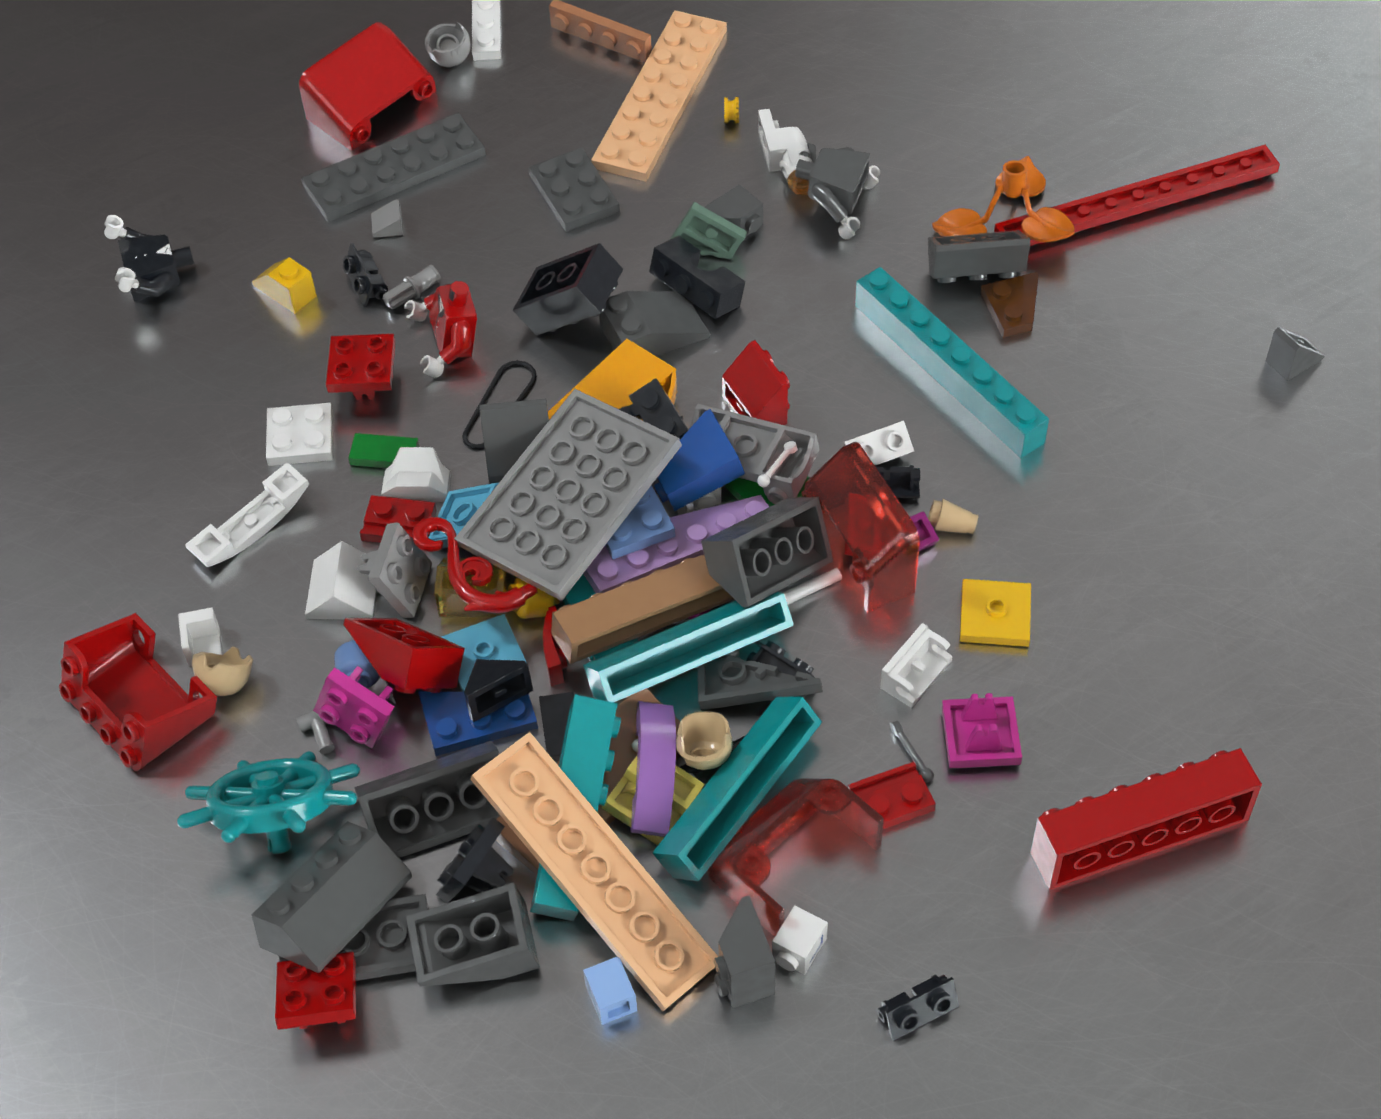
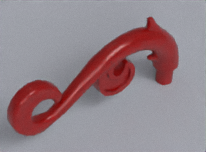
(458, 571)

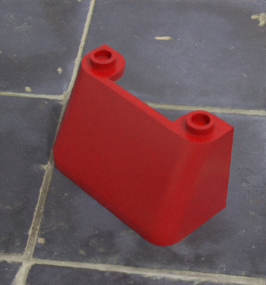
(360, 82)

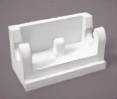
(915, 666)

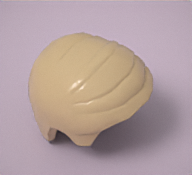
(222, 673)
(704, 740)

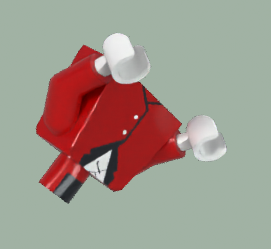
(452, 322)

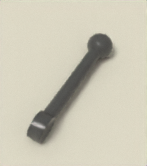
(897, 730)

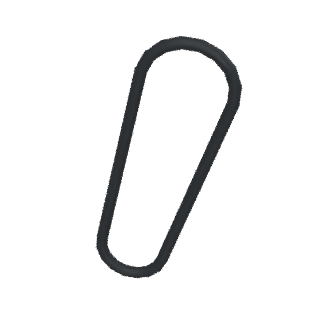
(487, 393)

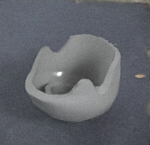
(448, 44)

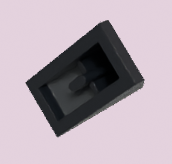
(495, 685)

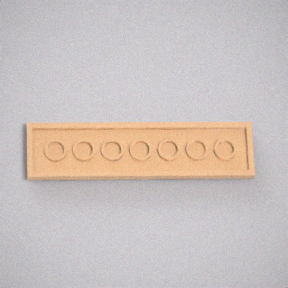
(659, 96)
(596, 871)

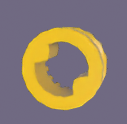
(731, 110)

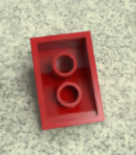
(407, 654)

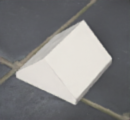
(338, 587)

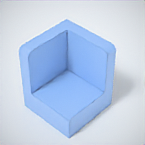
(610, 990)

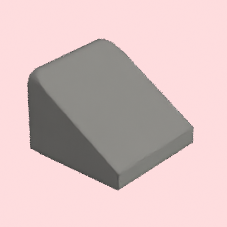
(387, 220)

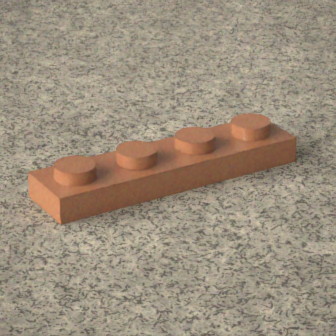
(600, 30)

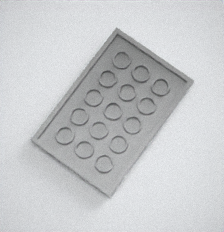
(568, 493)

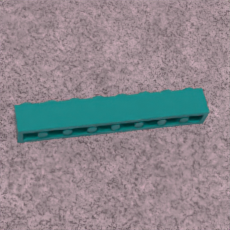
(951, 362)

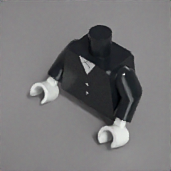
(147, 260)

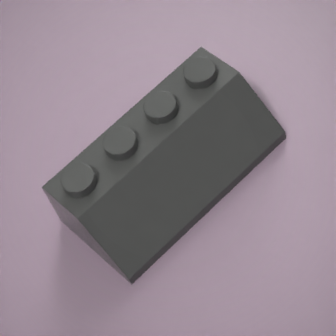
(769, 550)
(428, 801)
(330, 898)

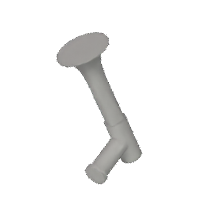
(313, 721)

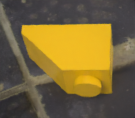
(287, 284)

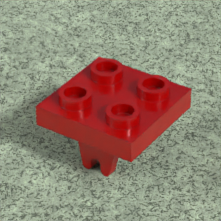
(361, 364)
(315, 997)

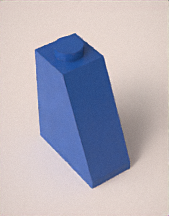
(700, 464)

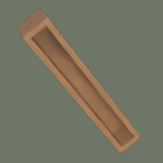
(636, 609)

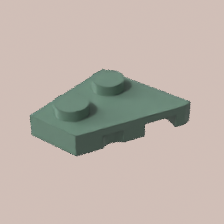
(710, 232)

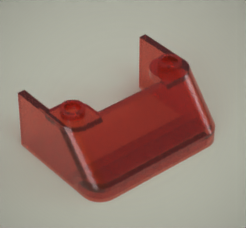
(871, 523)
(745, 859)

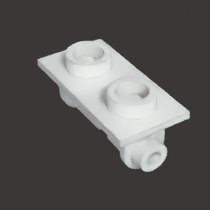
(885, 443)

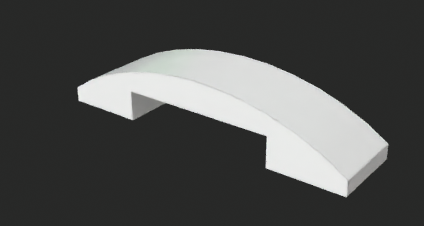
(253, 520)

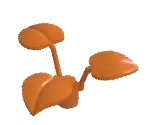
(1016, 180)

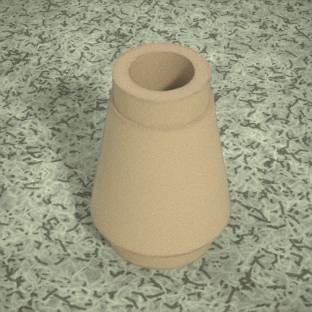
(951, 518)

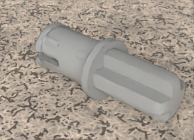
(412, 287)

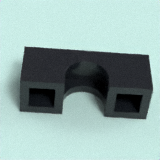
(712, 291)

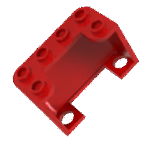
(128, 694)

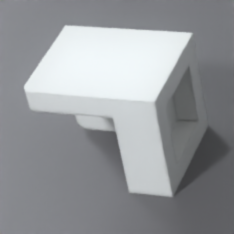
(199, 633)

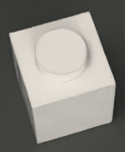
(799, 940)

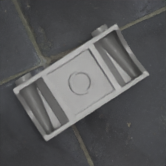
(760, 445)

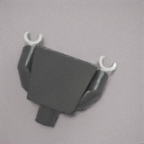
(837, 183)

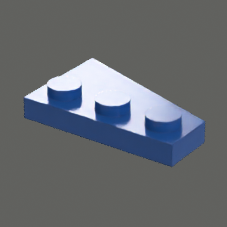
(454, 730)

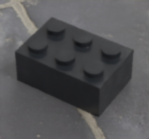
(568, 289)

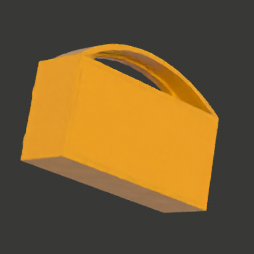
(624, 373)

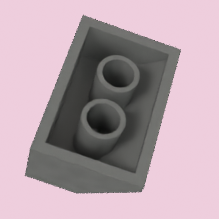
(978, 255)

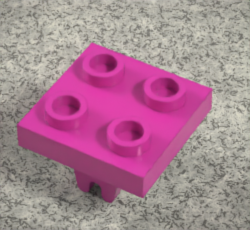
(354, 707)
(981, 732)

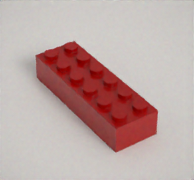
(1144, 817)

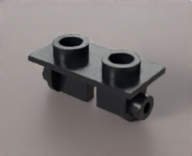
(364, 275)
(902, 481)
(773, 655)
(930, 1001)

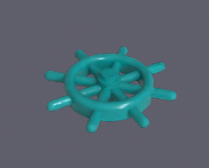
(270, 798)

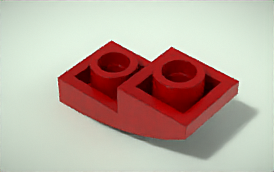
(554, 656)

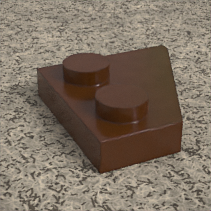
(1012, 303)

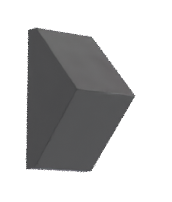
(1291, 353)

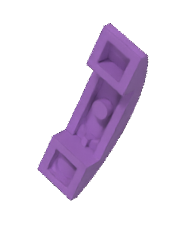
(654, 769)

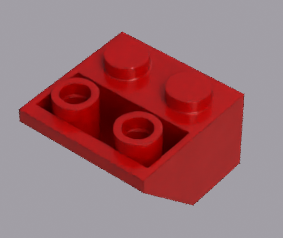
(756, 386)

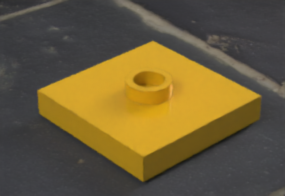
(995, 612)

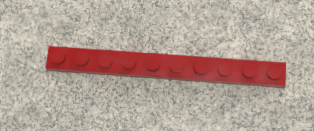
(1161, 190)

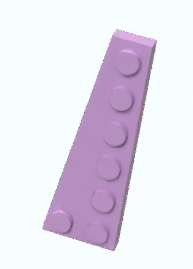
(690, 530)

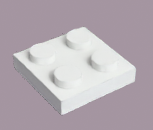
(299, 434)

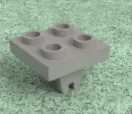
(398, 570)

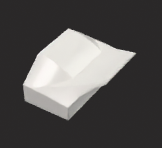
(417, 476)

